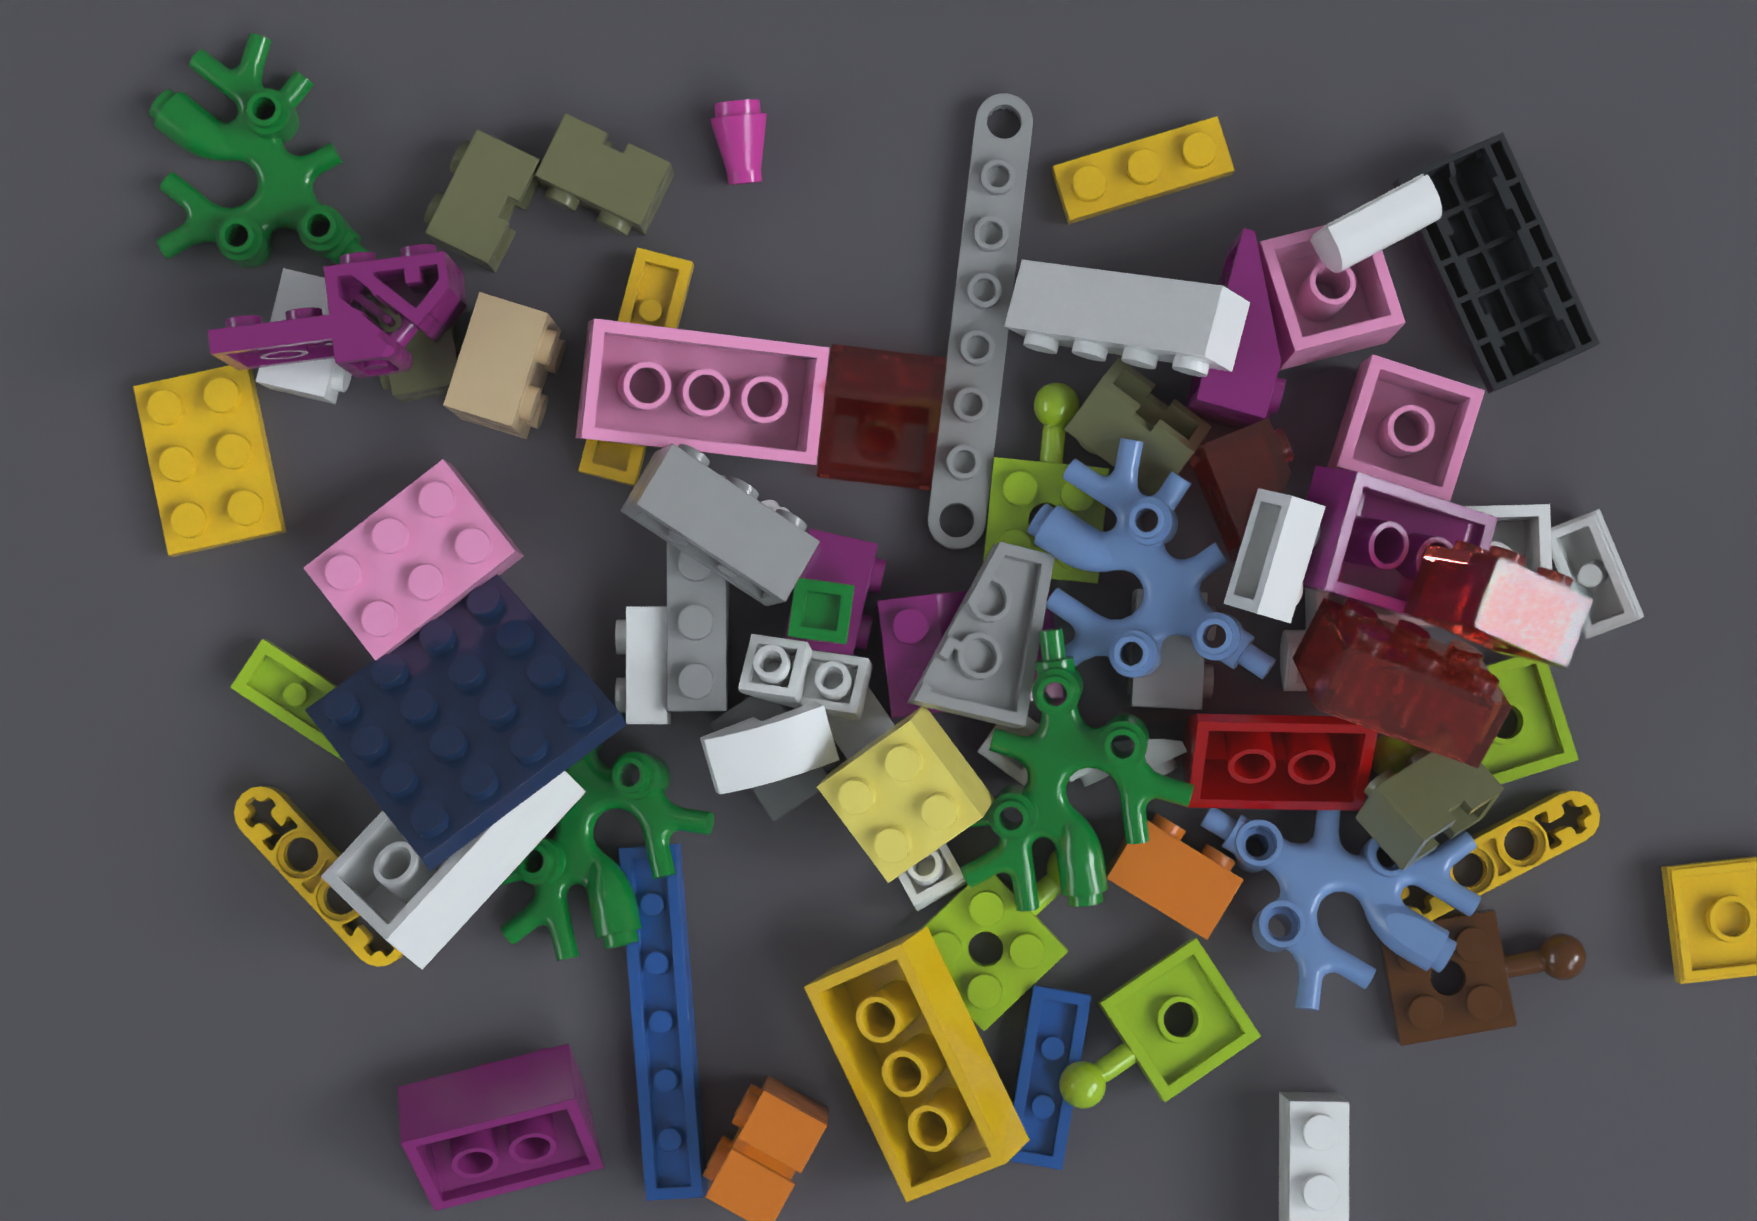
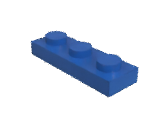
(1050, 1044)

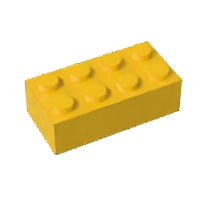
(917, 1065)

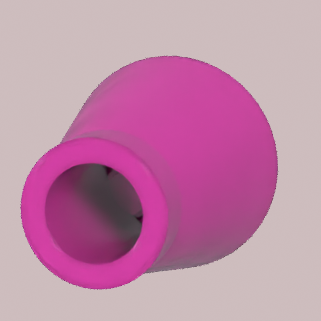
(740, 138)

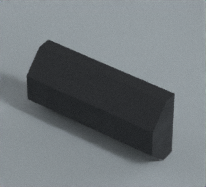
(1500, 267)

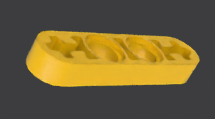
(1499, 866)
(307, 883)

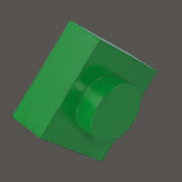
(821, 611)

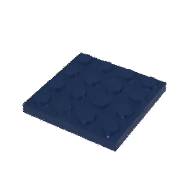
(465, 720)

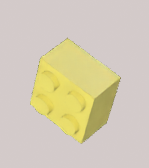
(906, 793)

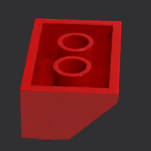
(1277, 762)

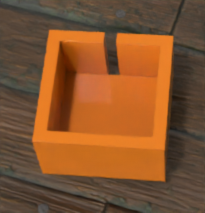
(772, 1143)

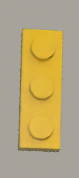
(1142, 170)

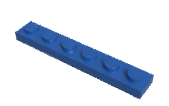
(664, 1033)

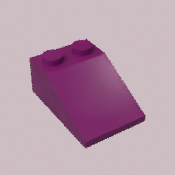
(1253, 386)
(1379, 534)
(912, 633)

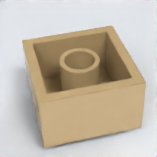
(505, 366)

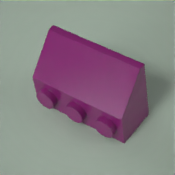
(499, 1127)

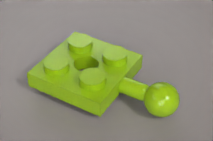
(1024, 484)
(1540, 736)
(1027, 943)
(1138, 1014)

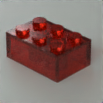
(1401, 681)

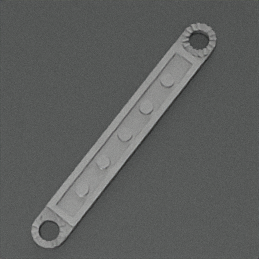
(978, 320)

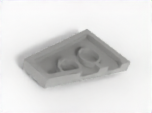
(992, 642)

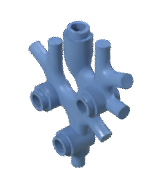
(1170, 585)
(1323, 866)

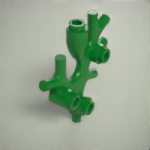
(284, 180)
(1051, 757)
(576, 859)

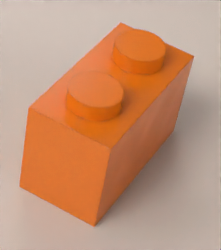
(1175, 877)

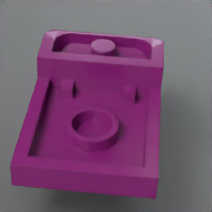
(418, 286)

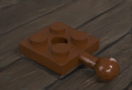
(1484, 996)

